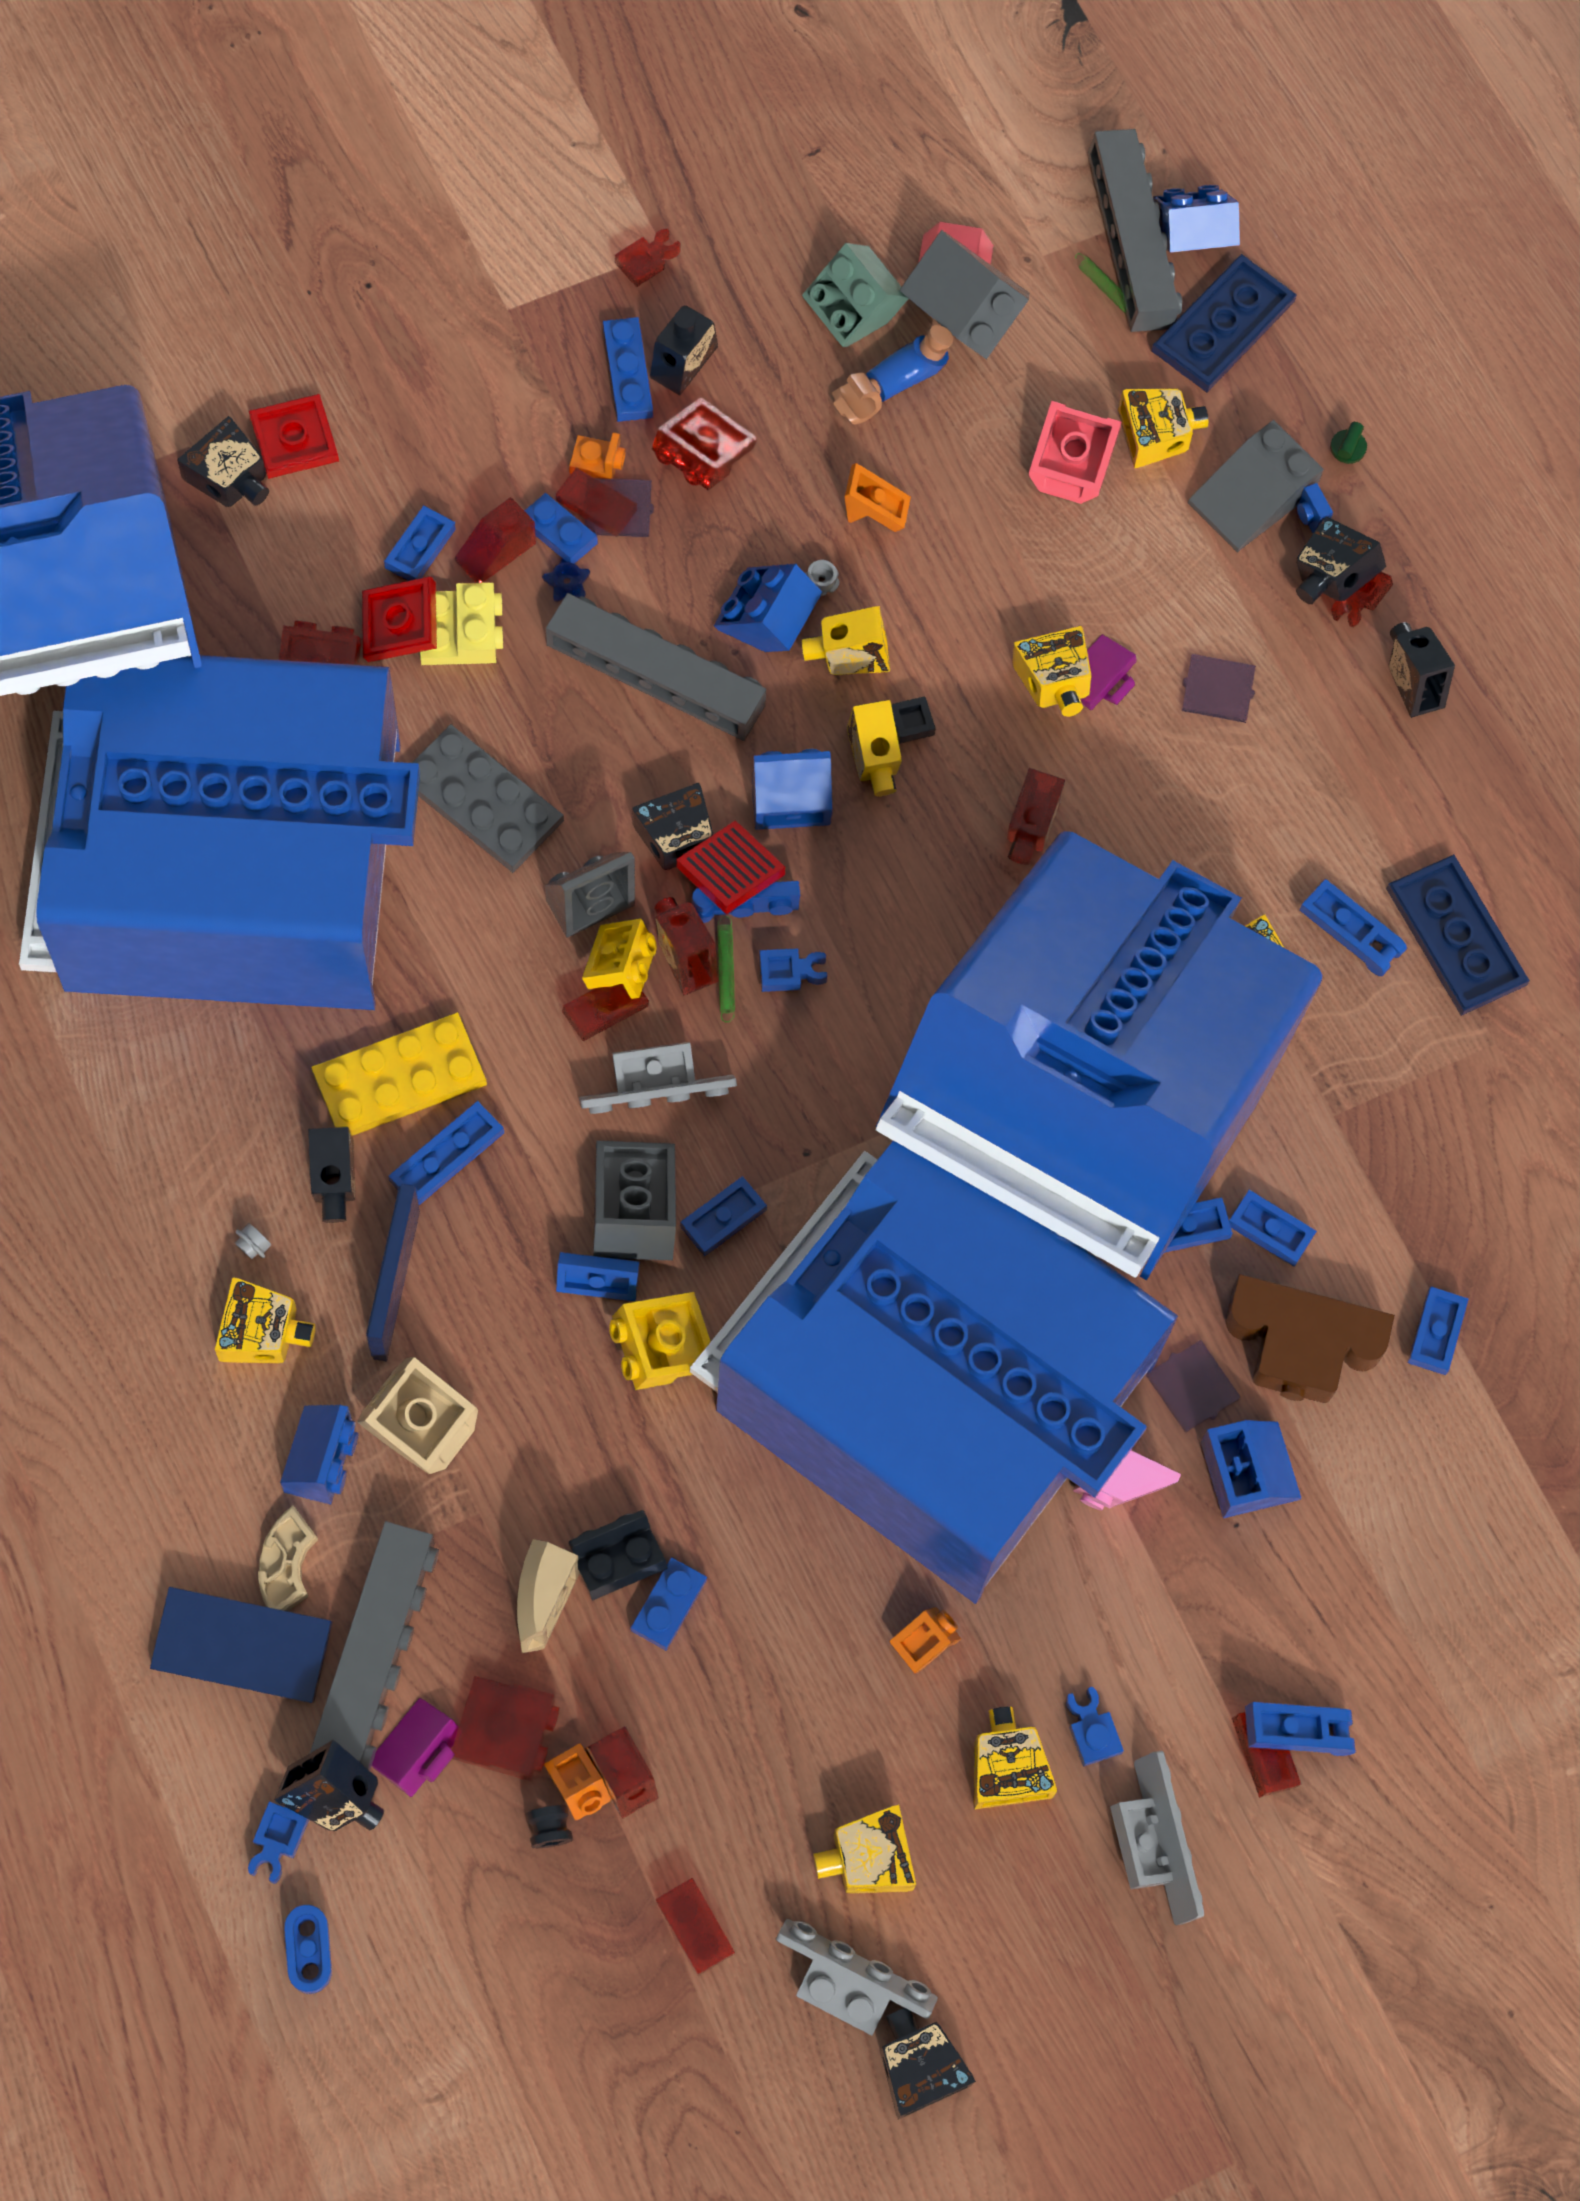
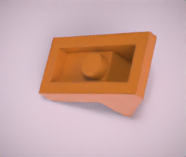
(875, 498)

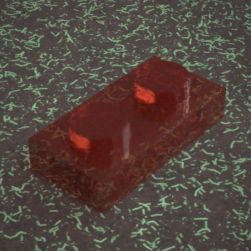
(1270, 1768)
(695, 1926)

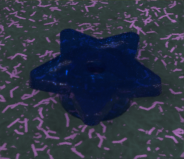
(564, 571)

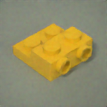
(659, 1338)

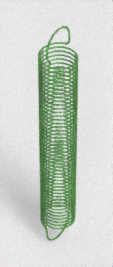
(1106, 276)
(725, 966)

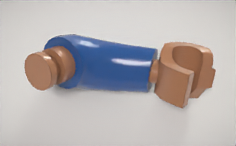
(901, 370)

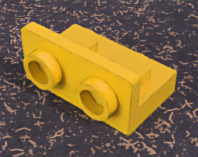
(621, 957)

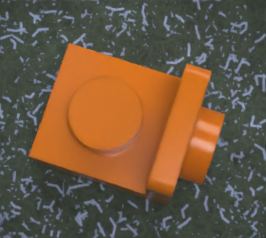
(598, 456)
(926, 1638)
(578, 1782)

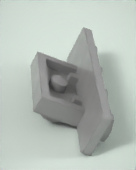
(655, 1074)
(1155, 1840)
(850, 1984)

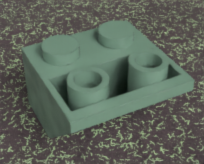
(854, 294)

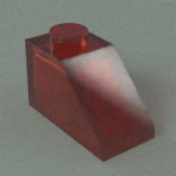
(497, 541)

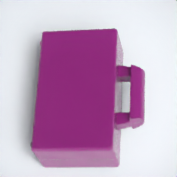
(1108, 665)
(417, 1748)

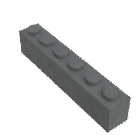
(1134, 230)
(656, 666)
(375, 1641)

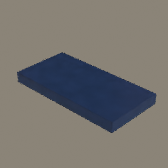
(1224, 323)
(1457, 934)
(393, 1272)
(241, 1645)

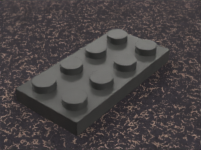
(484, 799)

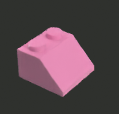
(1131, 1480)

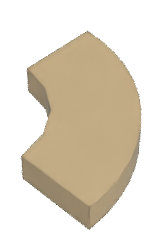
(282, 1561)

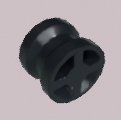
(549, 1826)

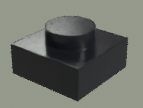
(913, 720)

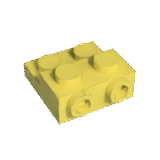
(466, 626)

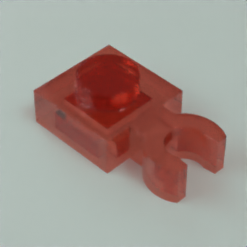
(645, 260)
(1366, 597)

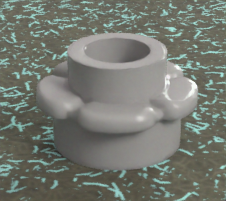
(826, 570)
(252, 1242)

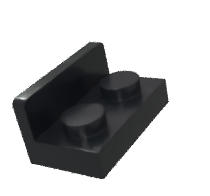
(617, 1554)

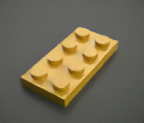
(399, 1075)

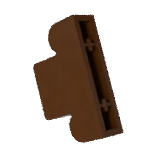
(1305, 1337)

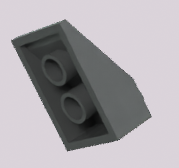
(965, 294)
(1256, 486)
(592, 892)
(634, 1200)

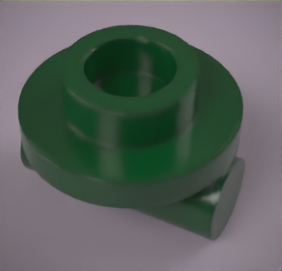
(1349, 444)

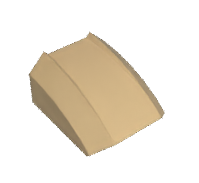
(420, 1416)
(543, 1592)

